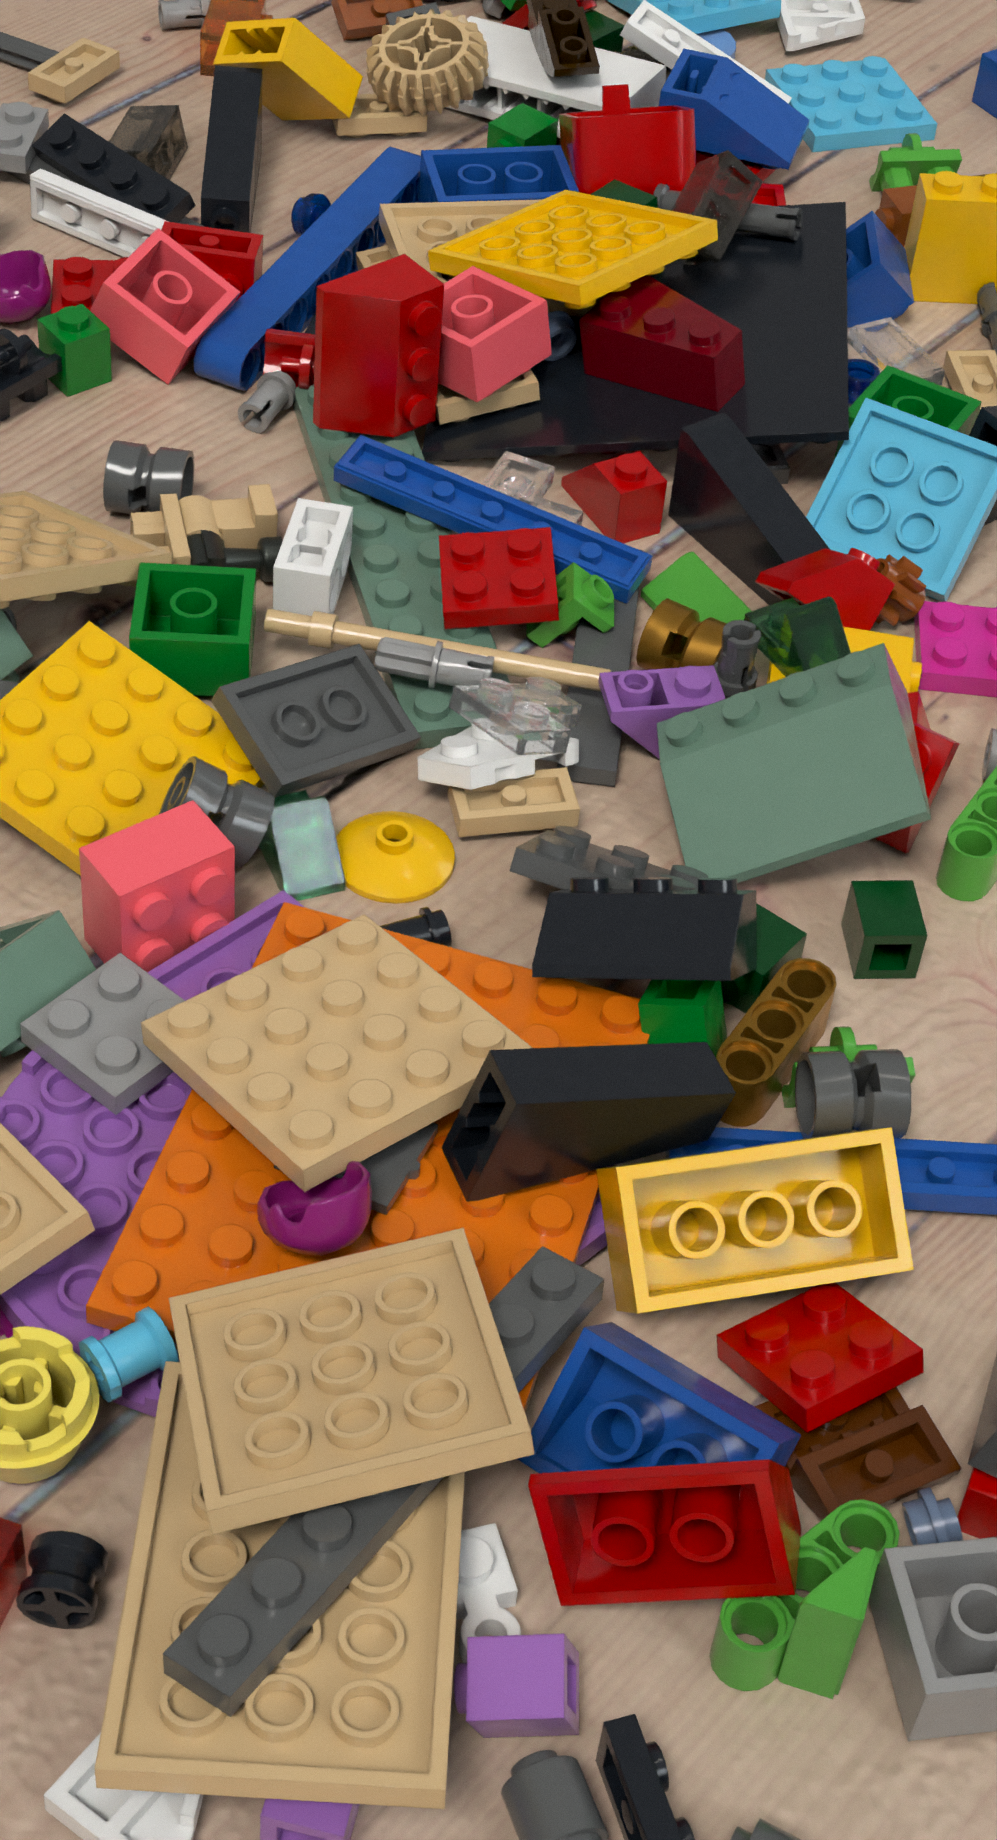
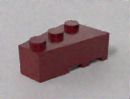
(663, 345)

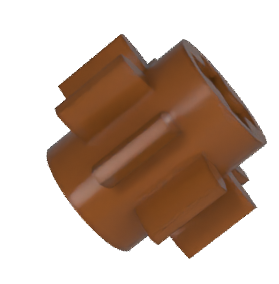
(907, 593)

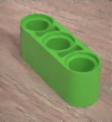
(970, 849)
(772, 1617)

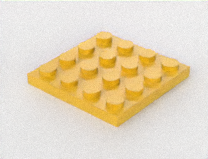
(576, 246)
(99, 744)

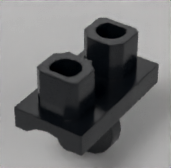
(23, 370)

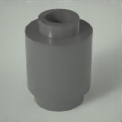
(551, 1800)

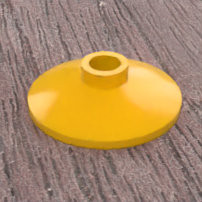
(395, 857)

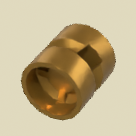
(678, 638)

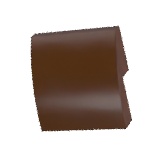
(867, 1454)

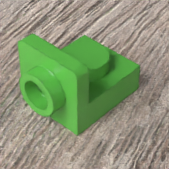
(578, 597)

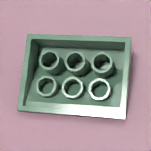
(794, 768)

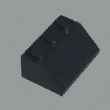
(648, 931)

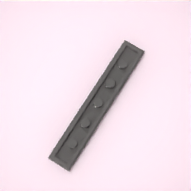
(596, 733)

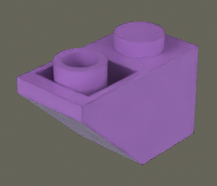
(646, 697)

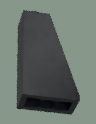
(232, 149)
(736, 503)
(581, 1110)

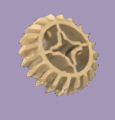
(427, 62)

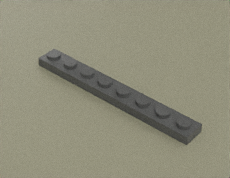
(324, 1549)

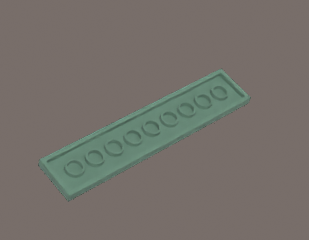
(393, 571)

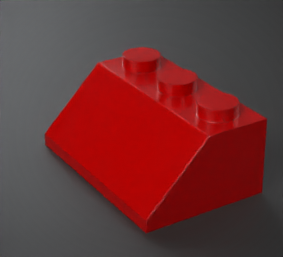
(378, 349)
(669, 1532)

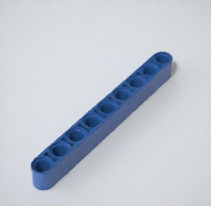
(286, 293)

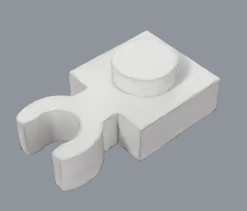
(484, 1587)

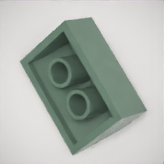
(36, 966)

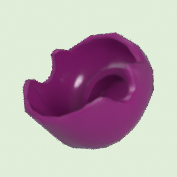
(23, 285)
(320, 1218)

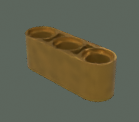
(773, 1035)

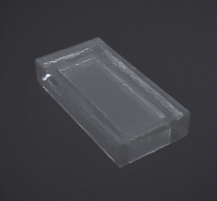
(888, 344)

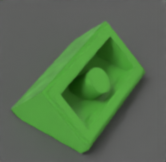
(697, 587)
(829, 1627)

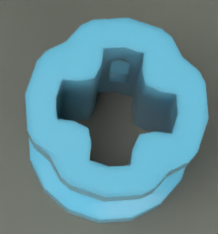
(128, 1353)

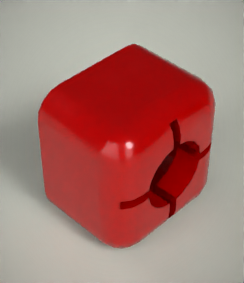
(629, 144)

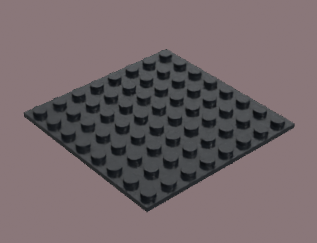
(794, 352)

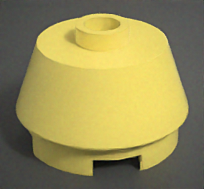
(44, 1404)

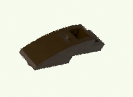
(562, 37)

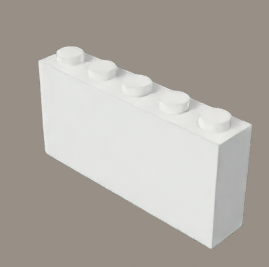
(519, 78)

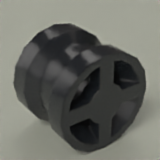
(62, 1580)

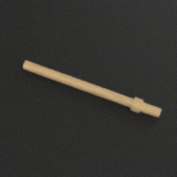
(326, 630)

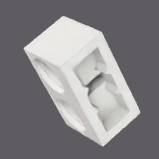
(313, 558)

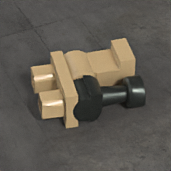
(215, 531)

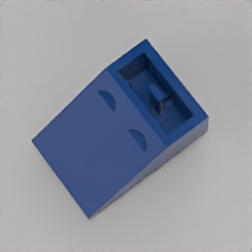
(734, 110)

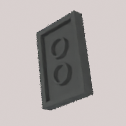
(315, 719)
(568, 854)

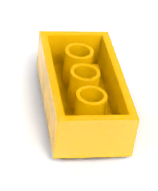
(754, 1220)

